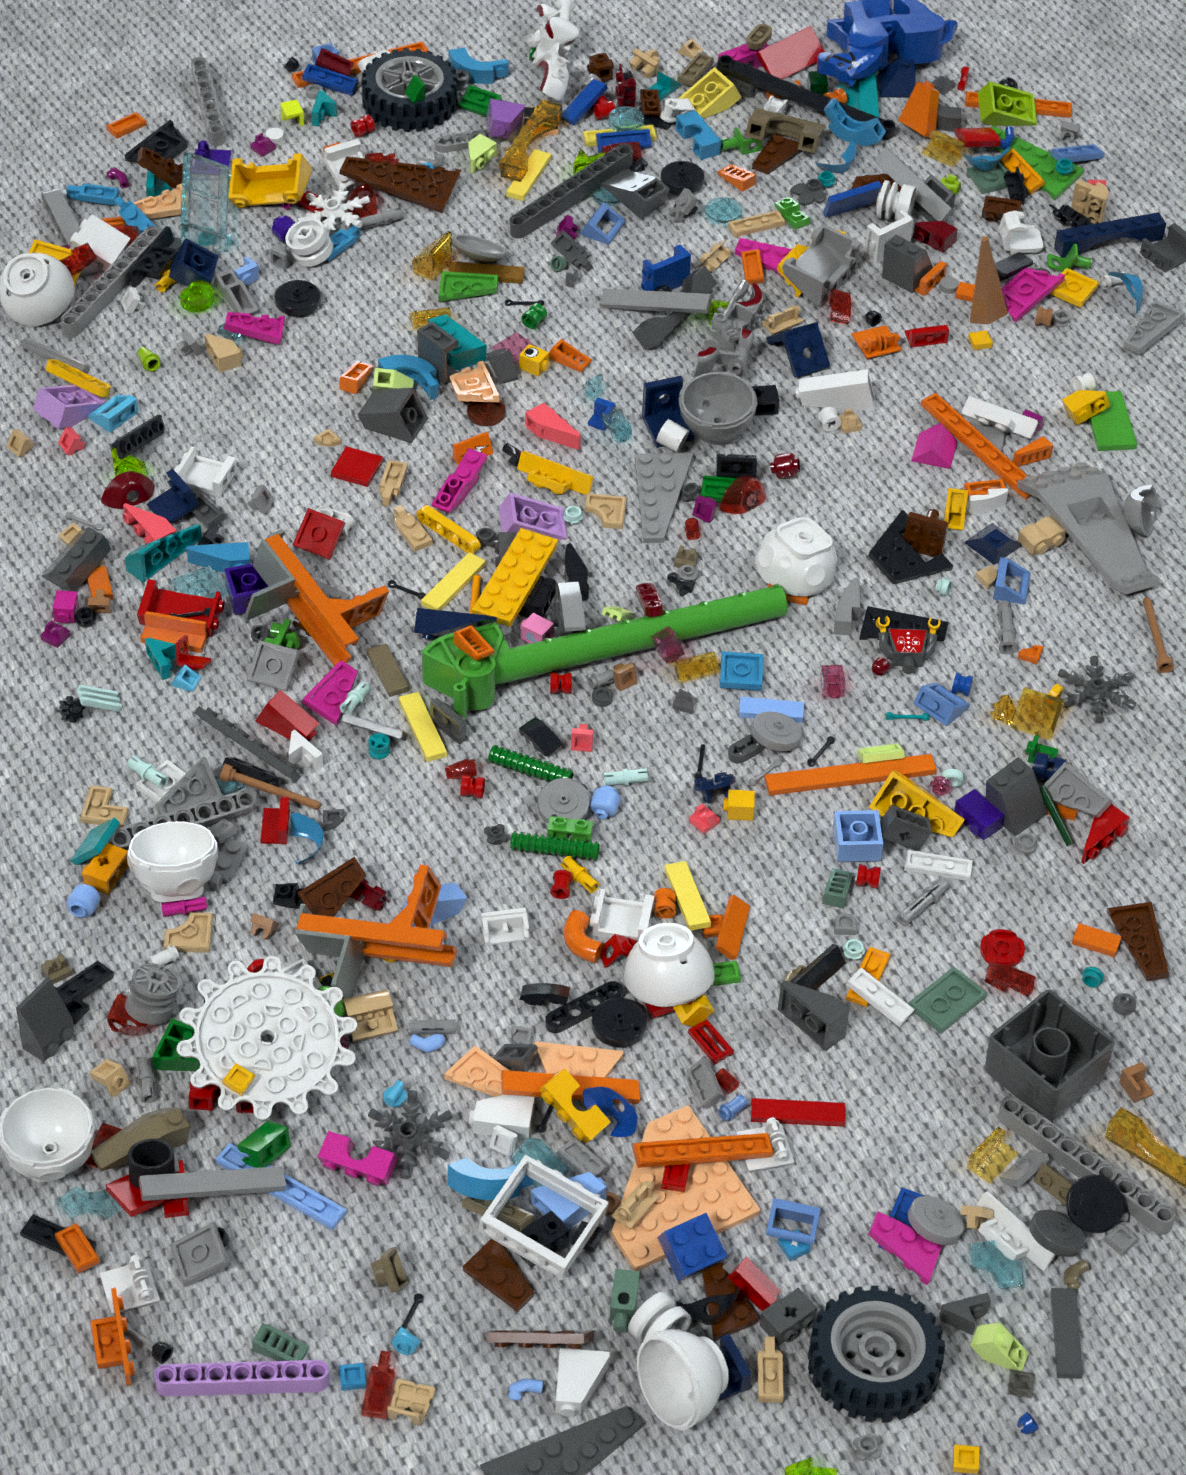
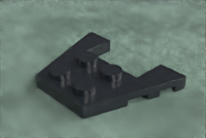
(899, 560)

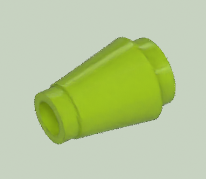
(148, 359)

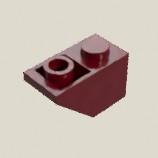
(935, 234)

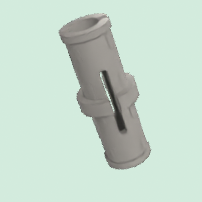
(433, 1026)
(146, 1079)

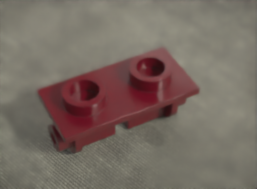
(373, 896)

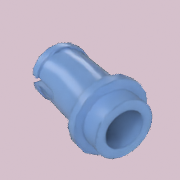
(734, 1106)

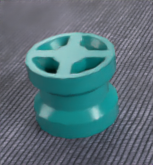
(375, 742)

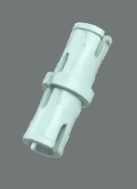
(355, 698)
(147, 771)
(626, 777)

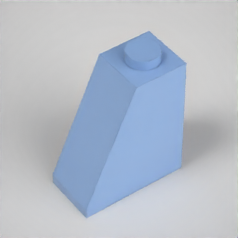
(448, 904)
(567, 1211)

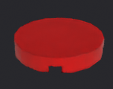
(1007, 953)

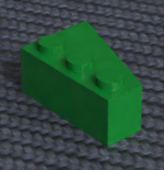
(166, 1053)

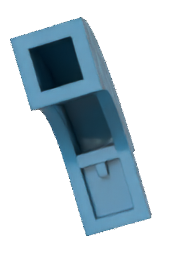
(479, 71)
(851, 130)
(415, 368)
(481, 1182)

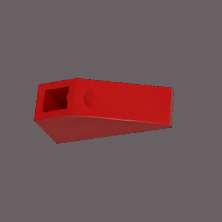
(1104, 831)

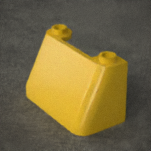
(269, 183)

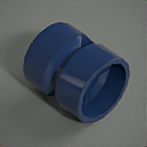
(1041, 764)

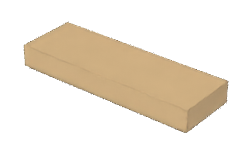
(756, 223)

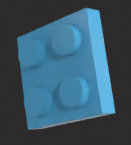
(741, 671)

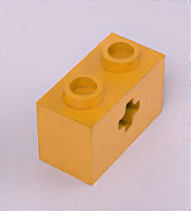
(106, 868)

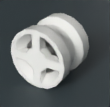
(1085, 382)
(829, 419)

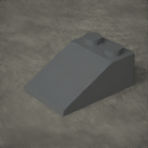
(814, 1013)
(44, 1021)

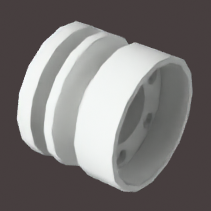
(894, 201)

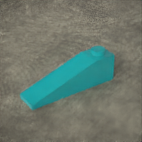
(862, 94)
(155, 555)

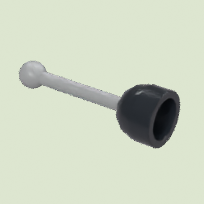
(160, 1350)

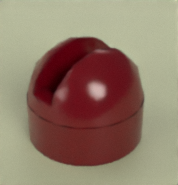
(880, 666)

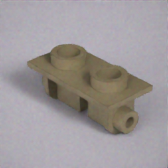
(1052, 1182)

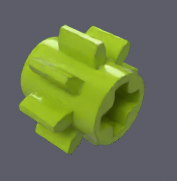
(952, 183)

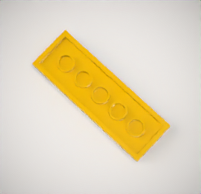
(515, 576)

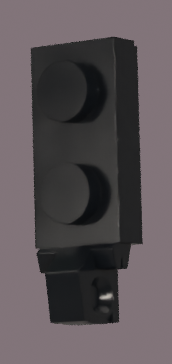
(253, 771)

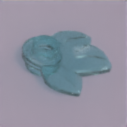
(619, 427)

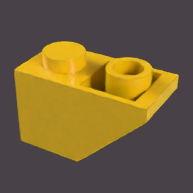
(1085, 404)

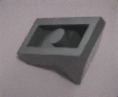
(502, 365)
(518, 1056)
(961, 1312)

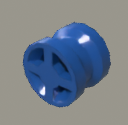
(962, 684)

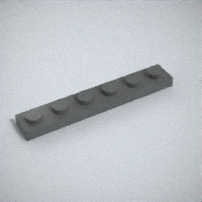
(254, 747)

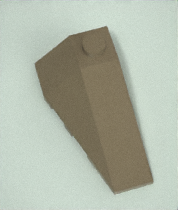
(161, 1124)

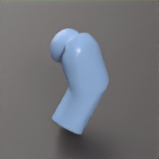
(427, 1044)
(524, 1385)

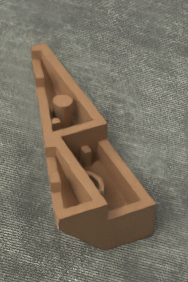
(988, 300)

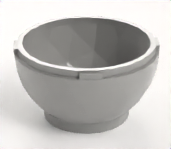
(729, 411)

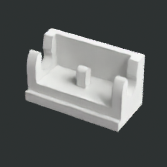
(504, 926)

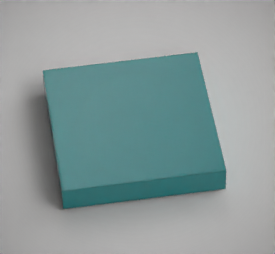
(95, 841)

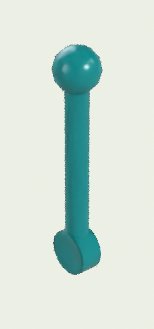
(890, 716)

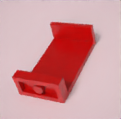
(169, 602)

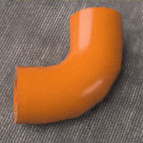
(577, 940)

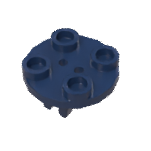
(720, 780)

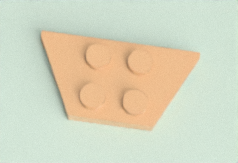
(474, 385)
(577, 1059)

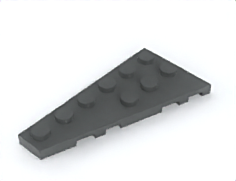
(570, 1451)

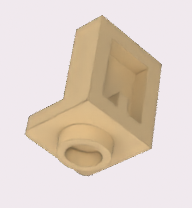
(112, 1076)

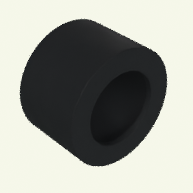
(150, 1158)

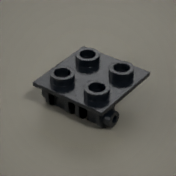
(1069, 216)

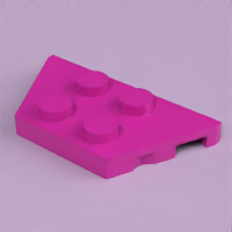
(1028, 290)

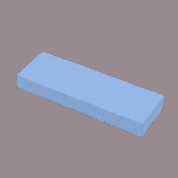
(753, 706)

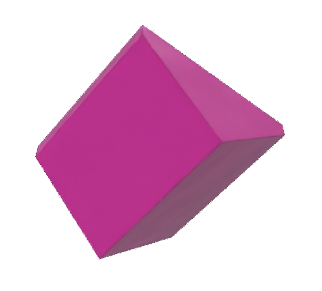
(935, 447)

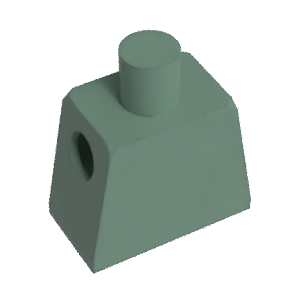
(624, 1298)

